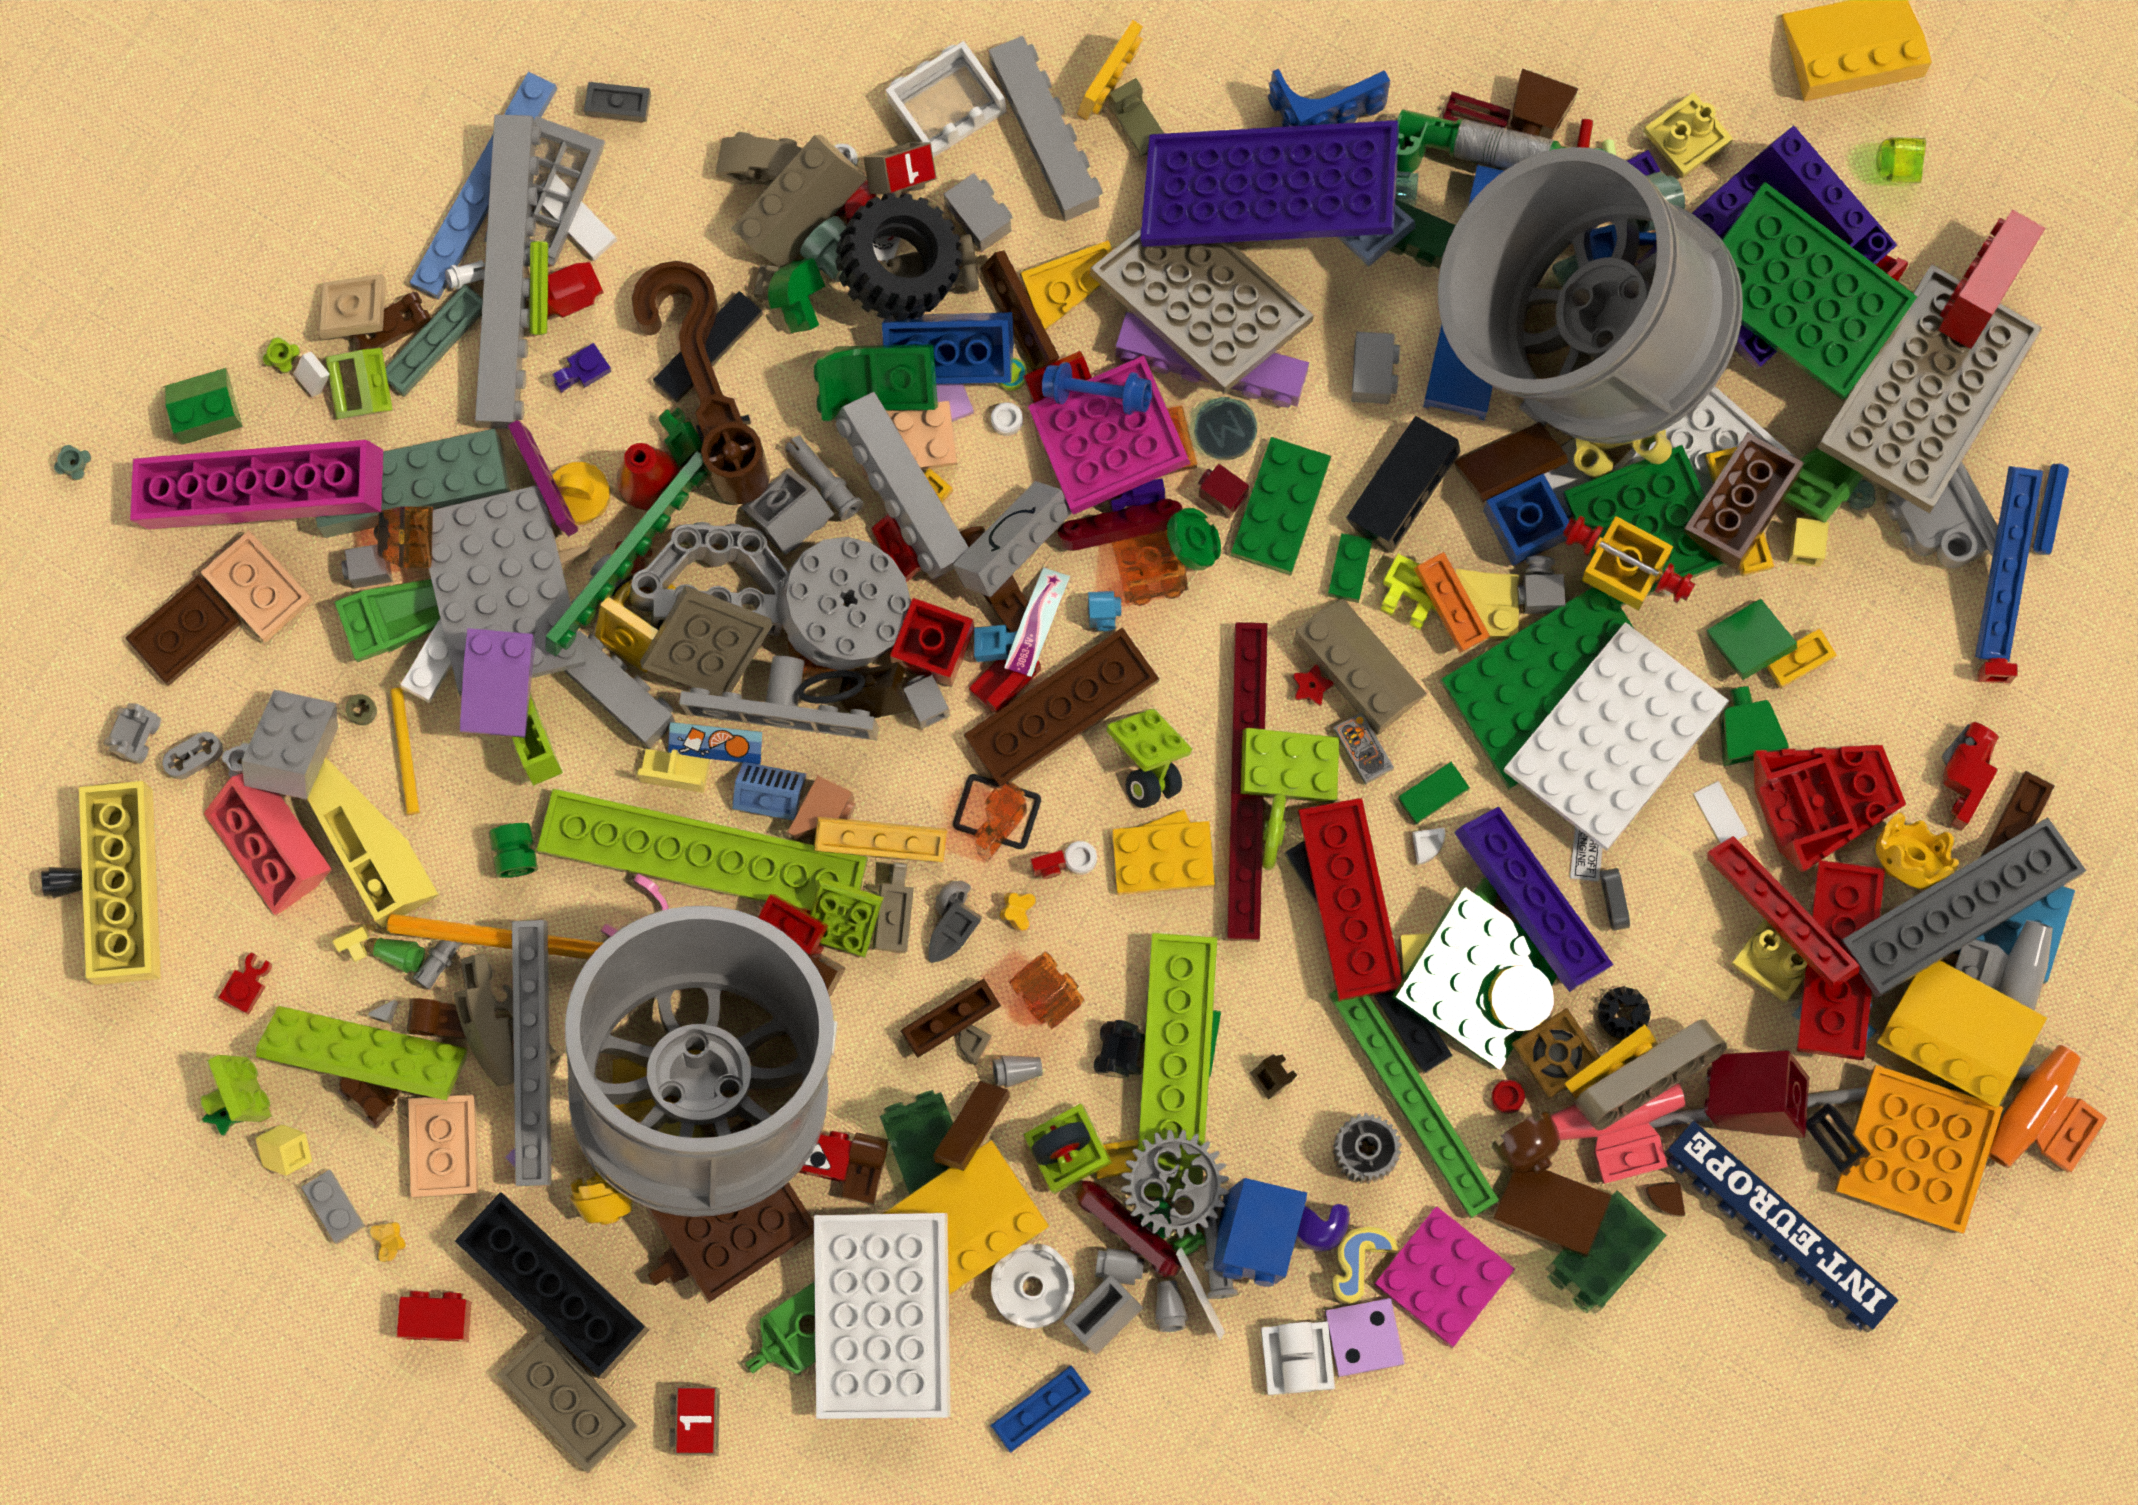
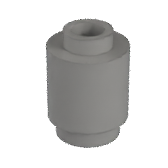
(1120, 1264)

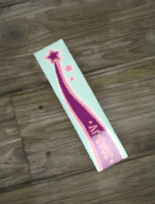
(1036, 621)

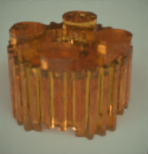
(1046, 991)

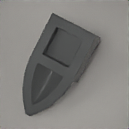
(952, 931)

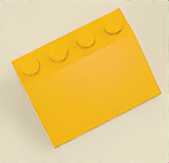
(1855, 46)
(1963, 1031)
(985, 1212)

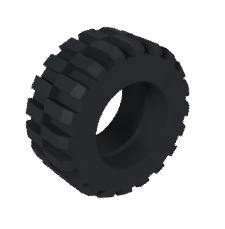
(919, 226)

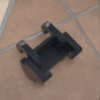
(1119, 1049)

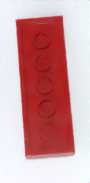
(1350, 899)
(1838, 1018)

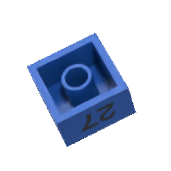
(1527, 519)

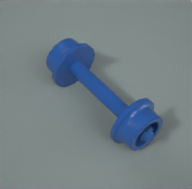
(1059, 382)

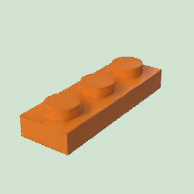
(1451, 602)

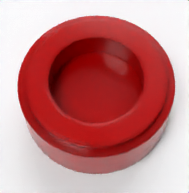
(1508, 1096)

